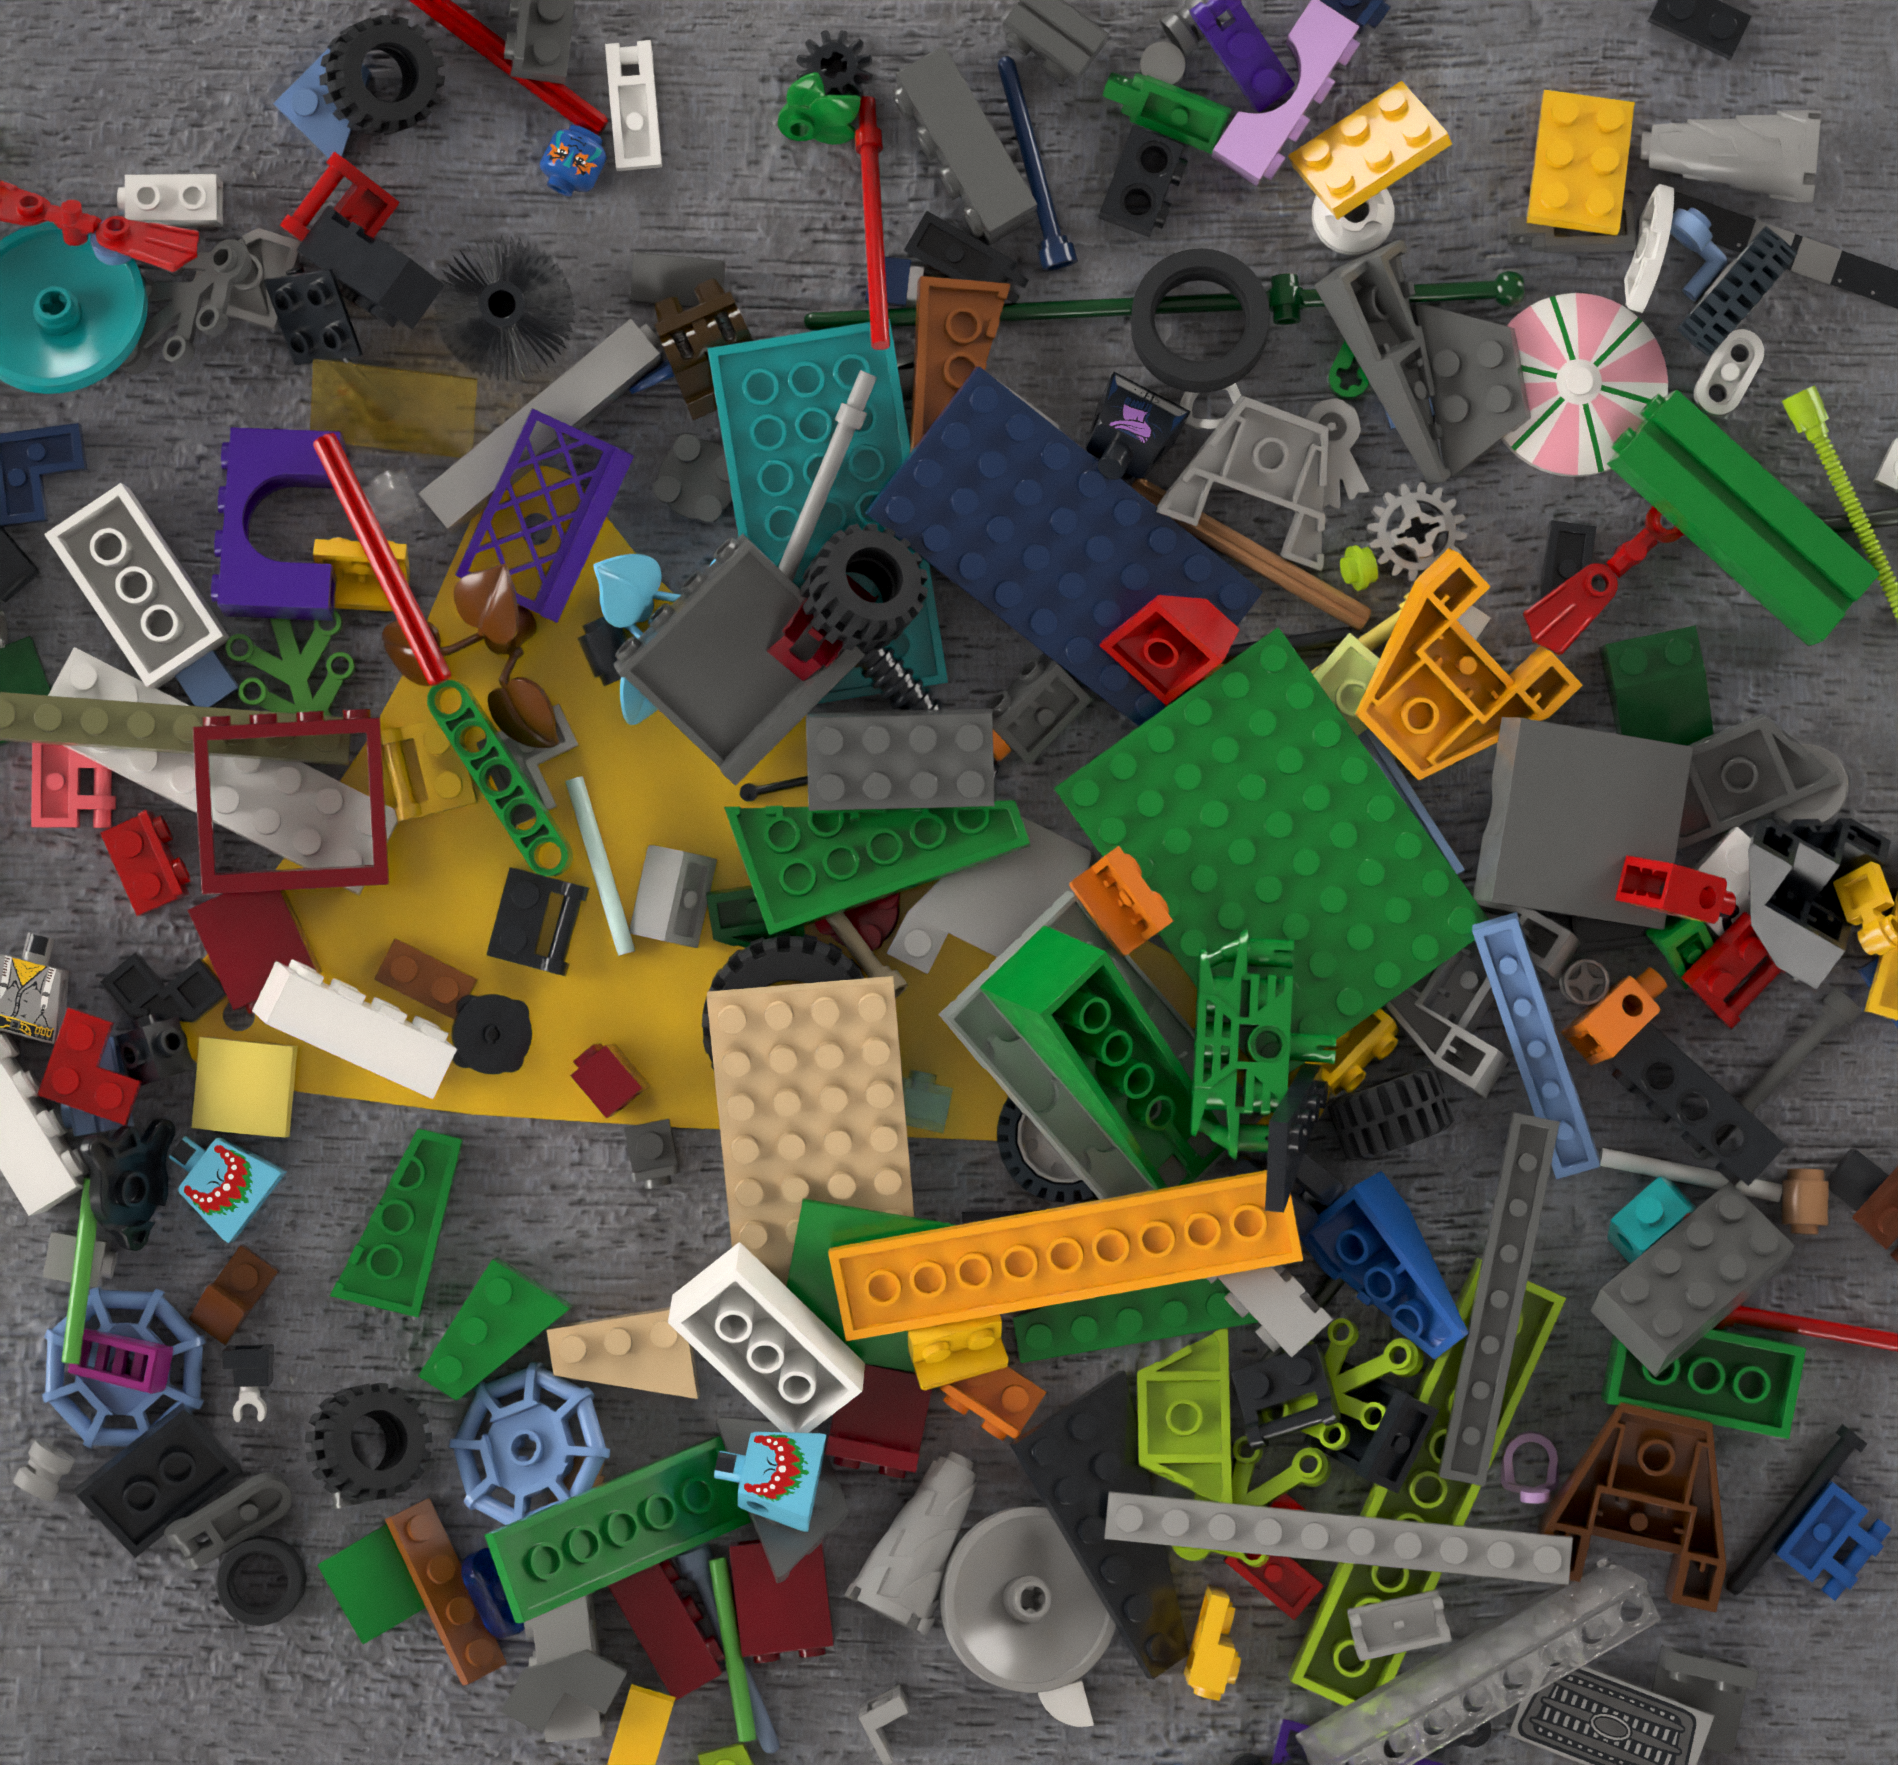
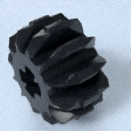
(849, 60)

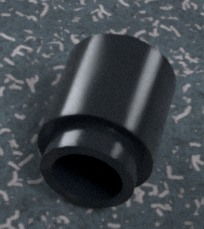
(600, 646)

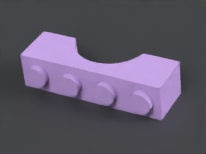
(1254, 140)

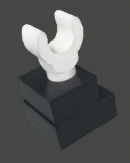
(251, 1368)

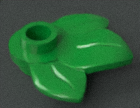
(817, 116)

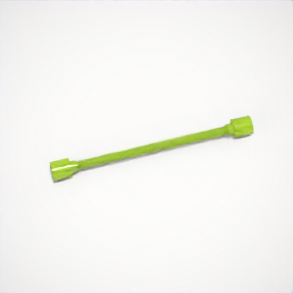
(1808, 415)

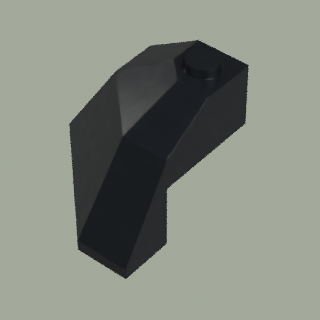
(1794, 891)

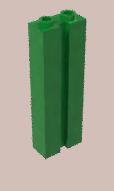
(1741, 517)

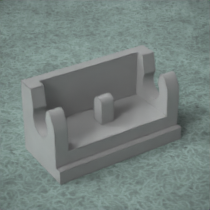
(1398, 1625)

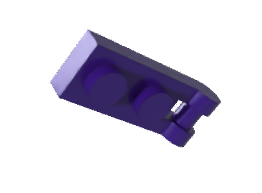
(1243, 51)

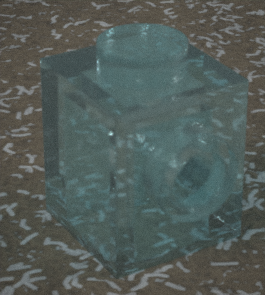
(925, 1101)

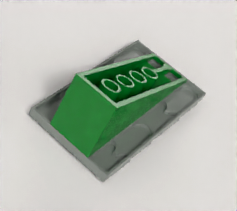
(1090, 1055)

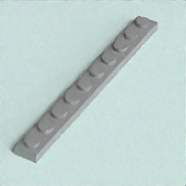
(1338, 1537)

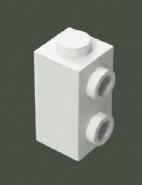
(173, 199)

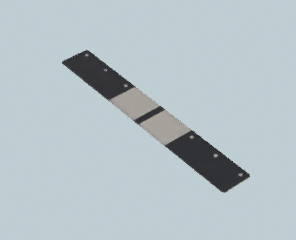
(1813, 258)

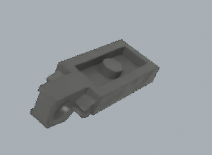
(1558, 239)

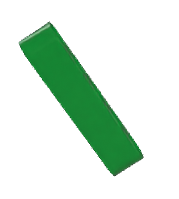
(480, 766)

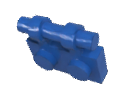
(1821, 1534)

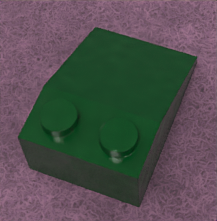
(1659, 687)

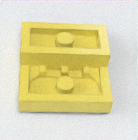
(244, 1087)

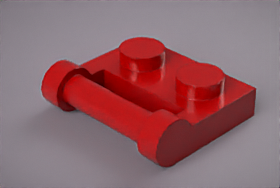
(362, 202)
(1726, 966)

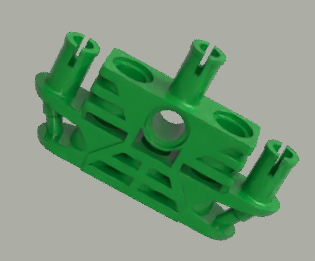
(1218, 1040)

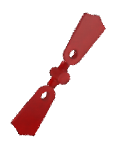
(148, 242)
(1574, 604)

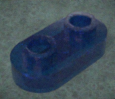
(489, 1594)

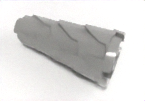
(1749, 152)
(909, 1562)

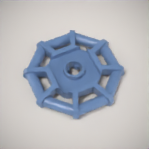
(115, 1399)
(506, 1436)

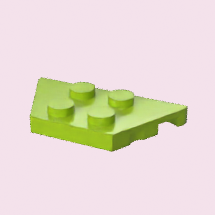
(1187, 1418)

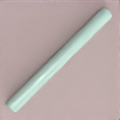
(600, 865)

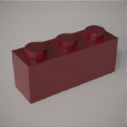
(608, 1078)
(669, 1628)

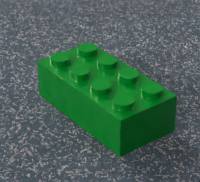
(1719, 1379)

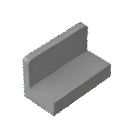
(672, 896)
(879, 1712)

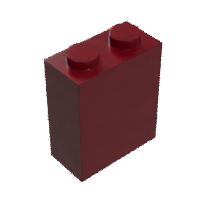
(246, 938)
(785, 1614)

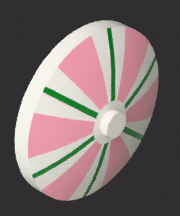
(1585, 381)

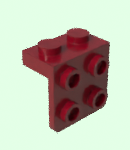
(881, 1423)

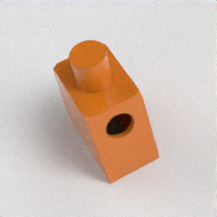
(1605, 1026)

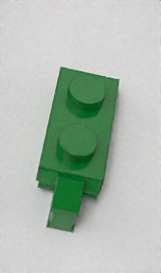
(1169, 109)

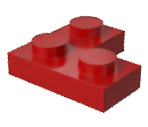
(75, 1073)
(1281, 1577)

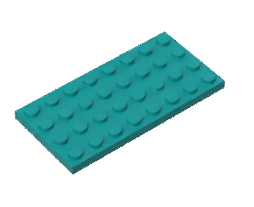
(776, 424)

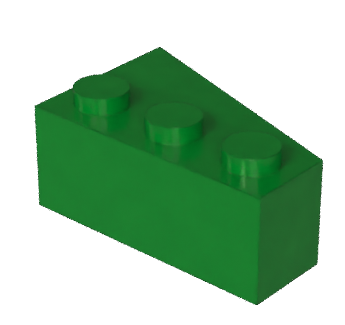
(491, 1326)

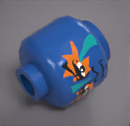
(573, 160)

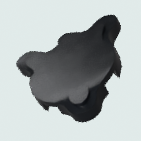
(129, 1179)

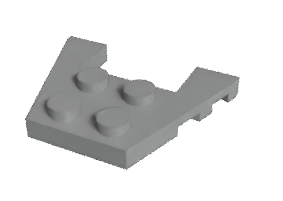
(1267, 457)

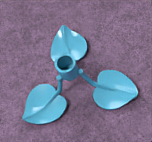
(626, 597)

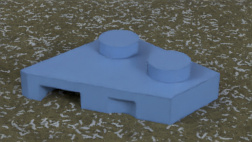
(308, 111)

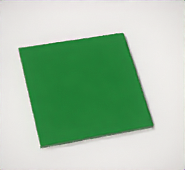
(811, 1276)

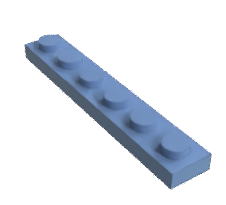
(1535, 1041)

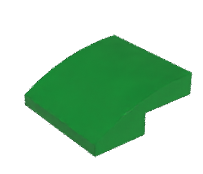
(372, 1584)

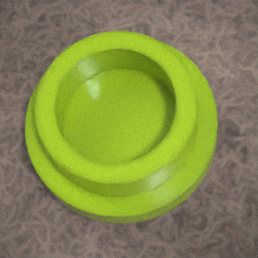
(1359, 567)

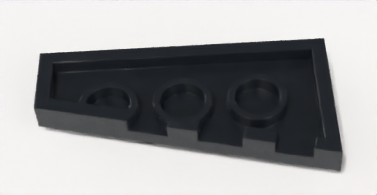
(1290, 1133)

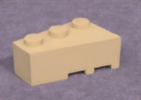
(627, 1352)

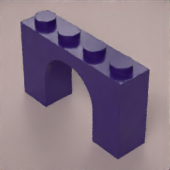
(248, 582)

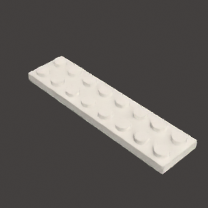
(265, 801)

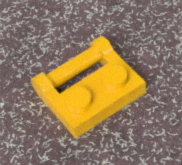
(444, 773)

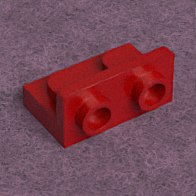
(146, 863)

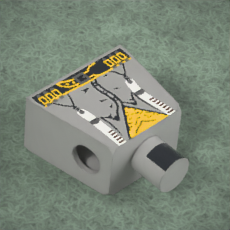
(33, 992)

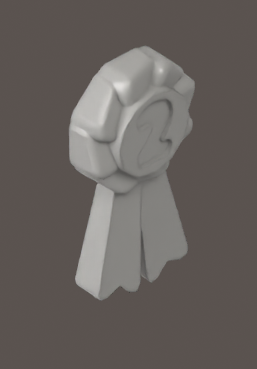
(1341, 464)

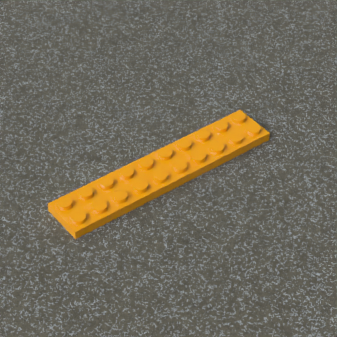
(1061, 1255)

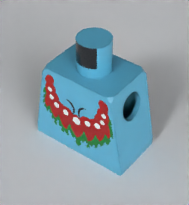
(225, 1183)
(777, 1475)

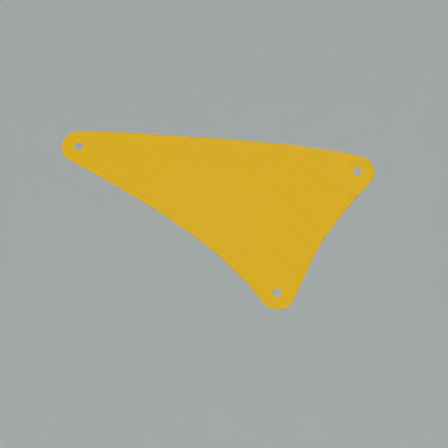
(644, 791)

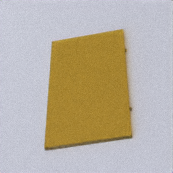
(394, 407)

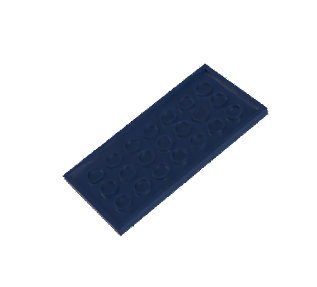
(1046, 537)

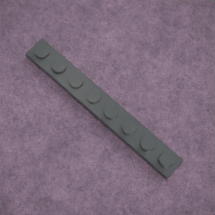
(1498, 1299)

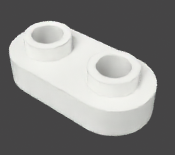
(1728, 374)

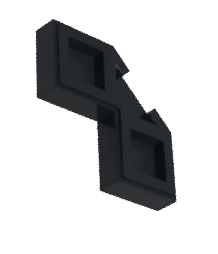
(143, 993)

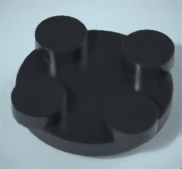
(491, 1033)

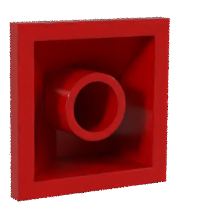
(1171, 643)

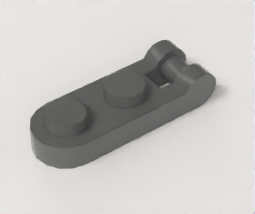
(230, 1519)

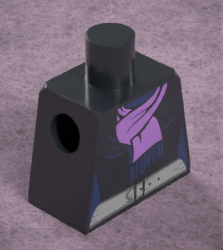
(1133, 428)

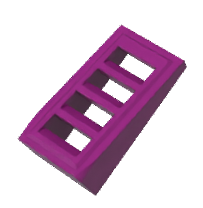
(156, 1370)

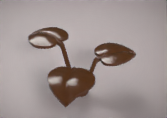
(490, 604)

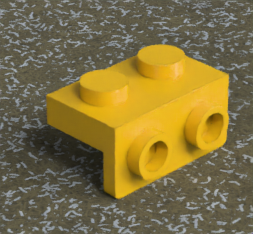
(356, 581)

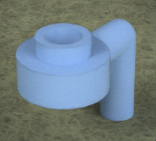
(1693, 231)

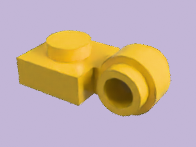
(1863, 898)

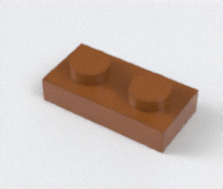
(424, 978)

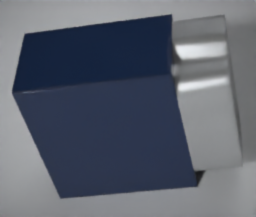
(901, 282)

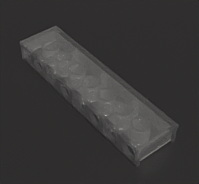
(1477, 1669)

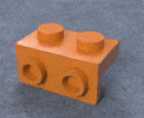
(1121, 901)

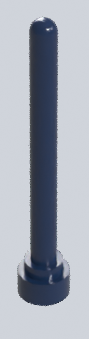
(1056, 249)

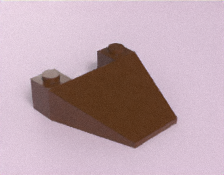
(1651, 1486)

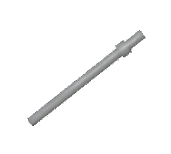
(849, 418)

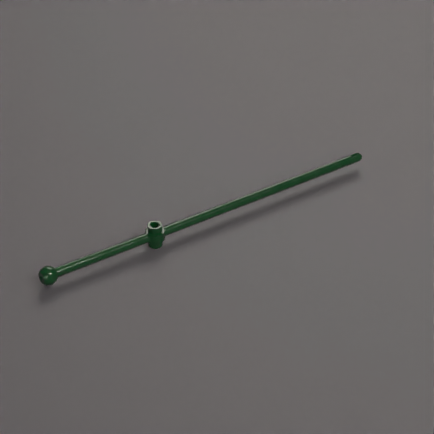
(1284, 301)

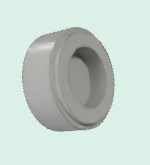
(1163, 62)

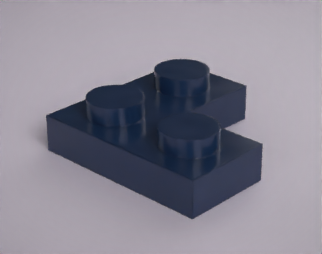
(28, 457)

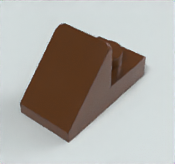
(233, 1294)

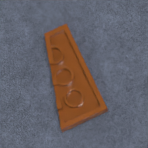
(951, 338)

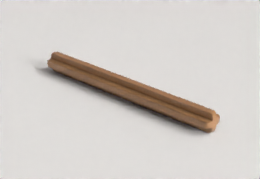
(1267, 563)

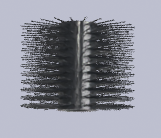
(484, 298)

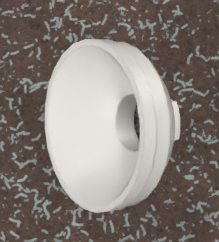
(1351, 237)

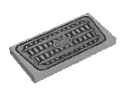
(1610, 1721)

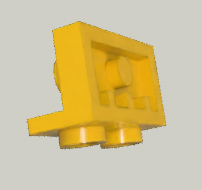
(956, 1350)

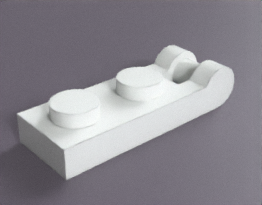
(633, 107)

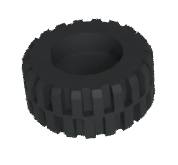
(780, 960)

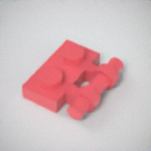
(58, 786)

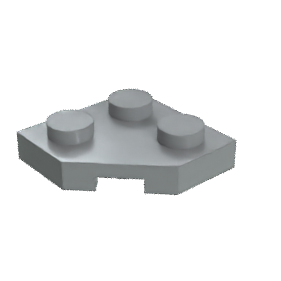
(270, 258)

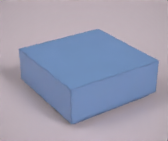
(207, 681)

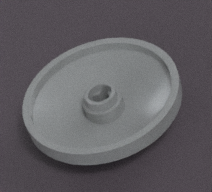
(1022, 1604)

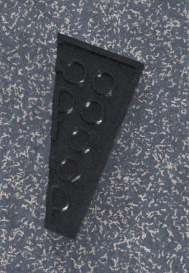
(1073, 1467)

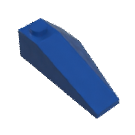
(1381, 1254)

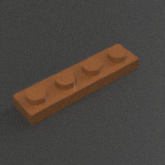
(443, 1591)

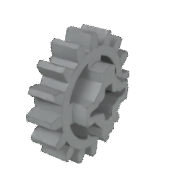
(1410, 512)

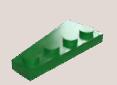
(400, 1242)

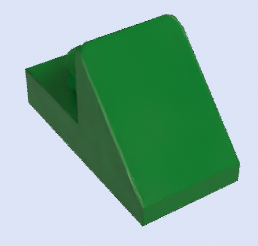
(1681, 943)

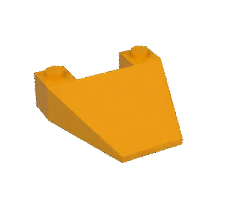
(1439, 688)

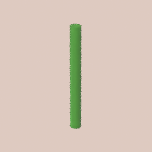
(80, 1280)
(732, 1649)

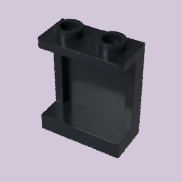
(1391, 1450)

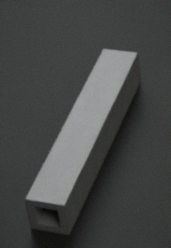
(571, 399)

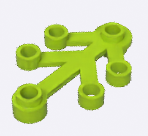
(1353, 1379)
(1264, 1493)

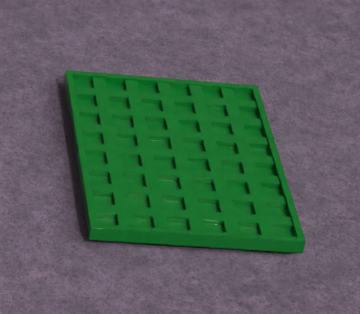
(1278, 821)

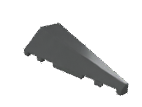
(1376, 320)

